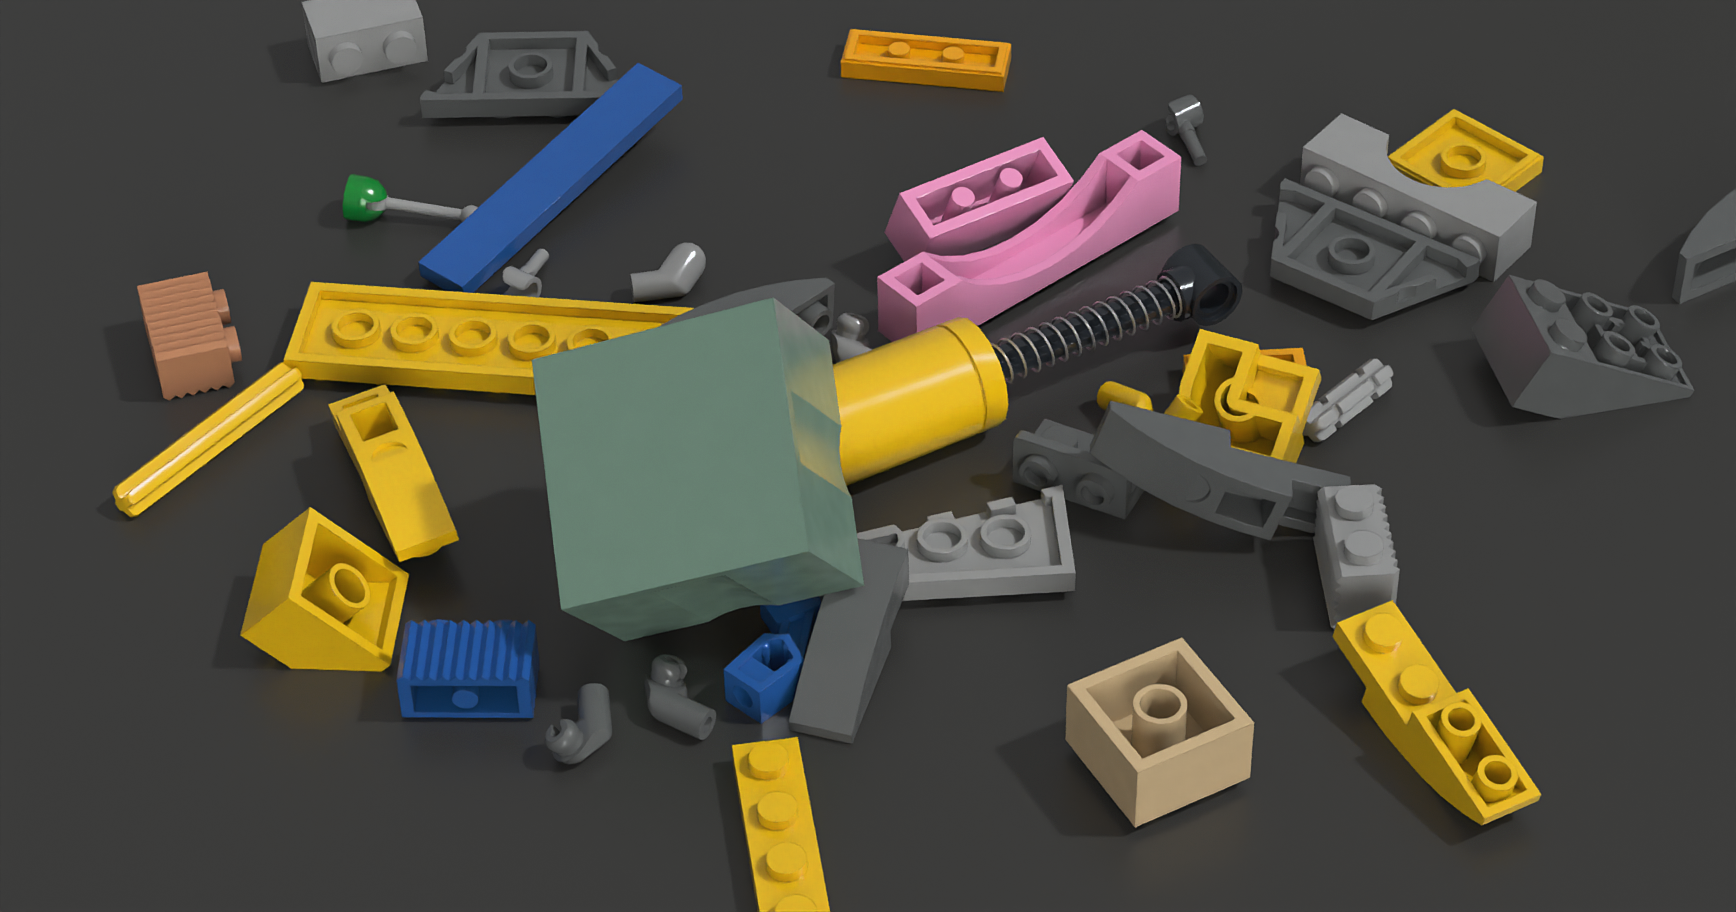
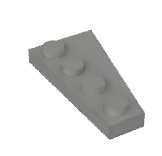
(988, 553)

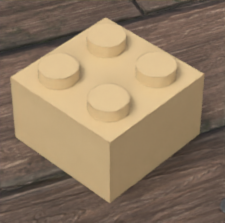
(1159, 731)

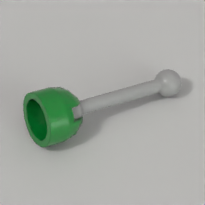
(367, 200)

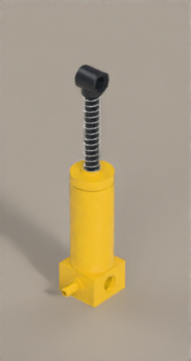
(952, 380)

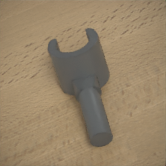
(1184, 117)

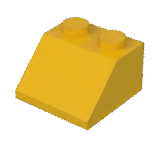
(324, 599)

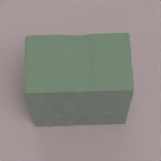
(695, 471)

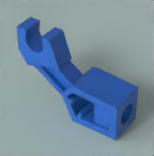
(751, 677)

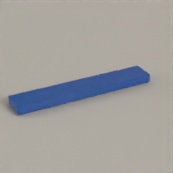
(550, 181)

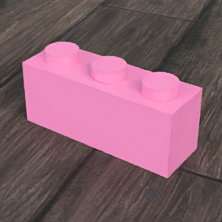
(979, 203)

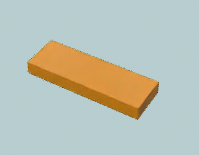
(926, 60)

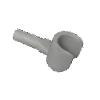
(523, 280)

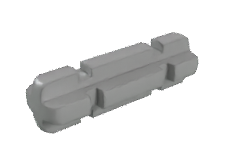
(1347, 399)

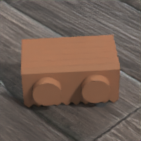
(188, 334)

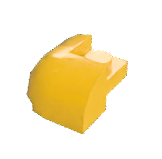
(1250, 394)

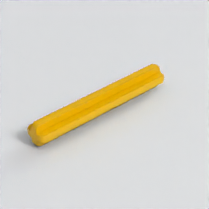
(207, 439)

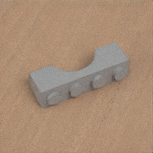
(1478, 219)

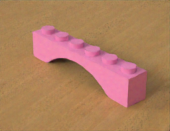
(1112, 202)

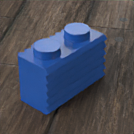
(468, 669)

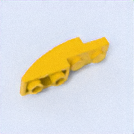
(394, 472)
(1429, 723)

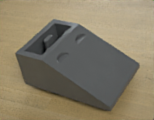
(1575, 351)

